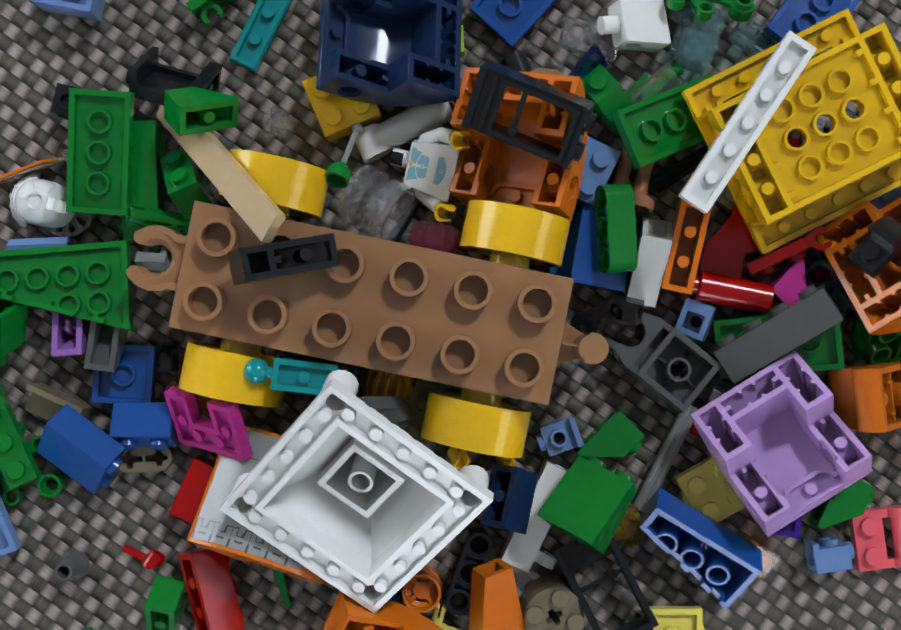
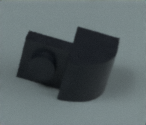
(879, 247)

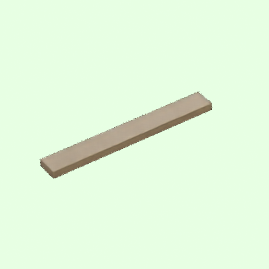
(232, 181)

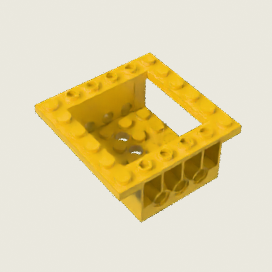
(797, 189)

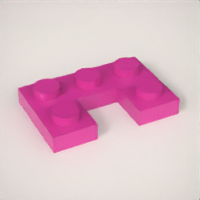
(222, 434)

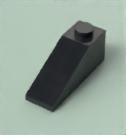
(282, 258)

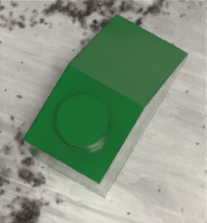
(607, 93)
(199, 110)
(612, 438)
(847, 505)
(165, 604)

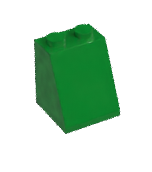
(589, 502)

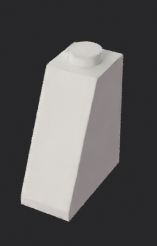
(653, 252)

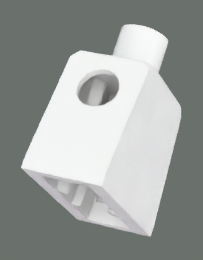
(636, 25)

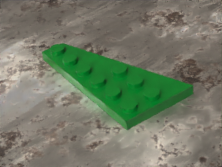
(72, 281)

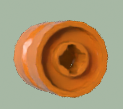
(423, 590)

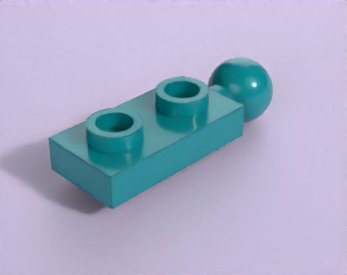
(290, 374)

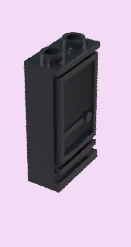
(487, 99)
(579, 555)

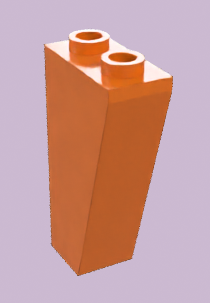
(494, 598)

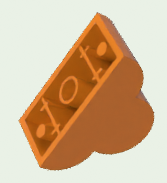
(868, 396)

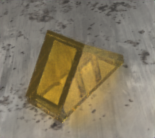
(630, 528)

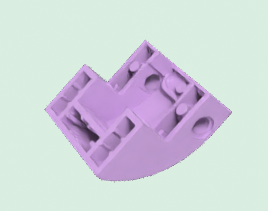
(781, 443)

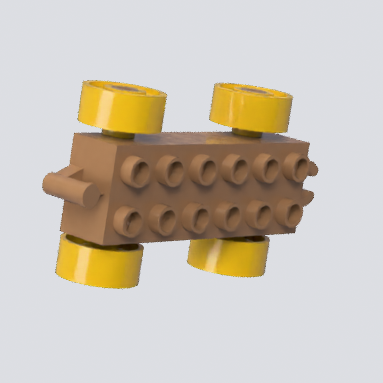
(382, 309)

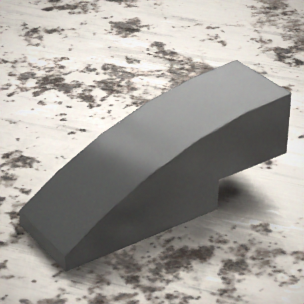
(105, 345)

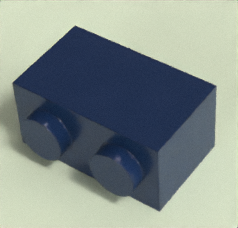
(512, 498)

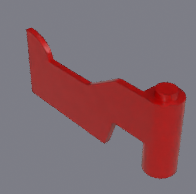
(722, 265)

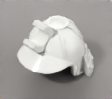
(39, 202)

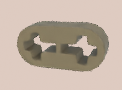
(147, 465)

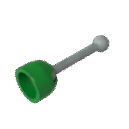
(338, 172)

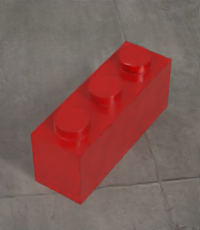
(211, 590)

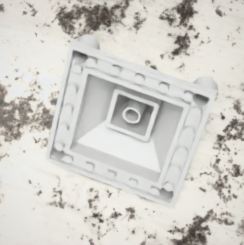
(356, 496)

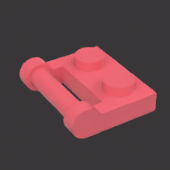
(869, 538)

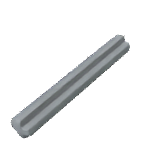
(664, 457)

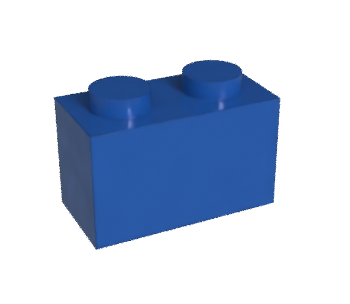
(143, 425)

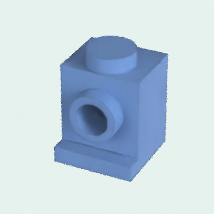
(696, 308)
(564, 425)
(828, 555)

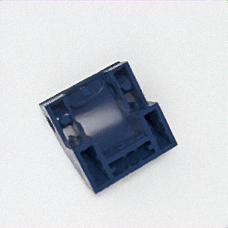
(390, 51)

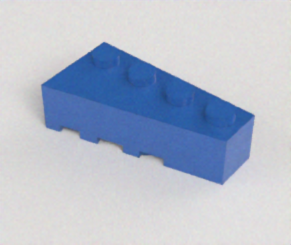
(702, 546)

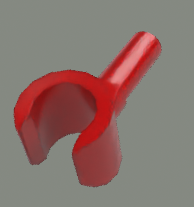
(150, 560)

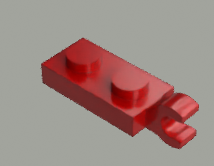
(791, 251)

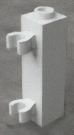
(523, 549)

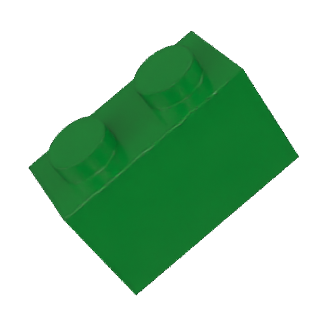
(184, 181)

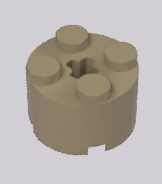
(548, 594)

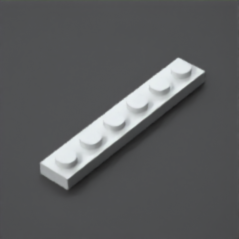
(747, 122)

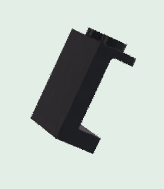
(150, 78)

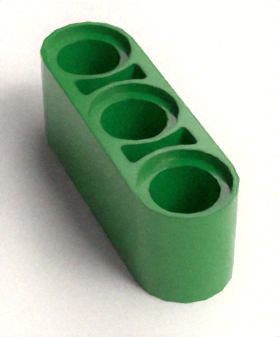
(616, 228)

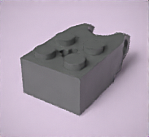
(656, 353)

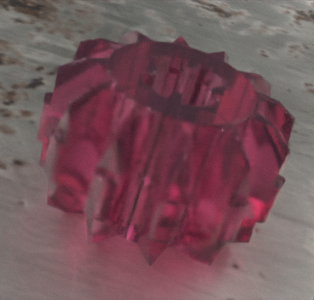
(434, 236)

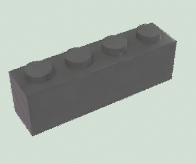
(778, 333)

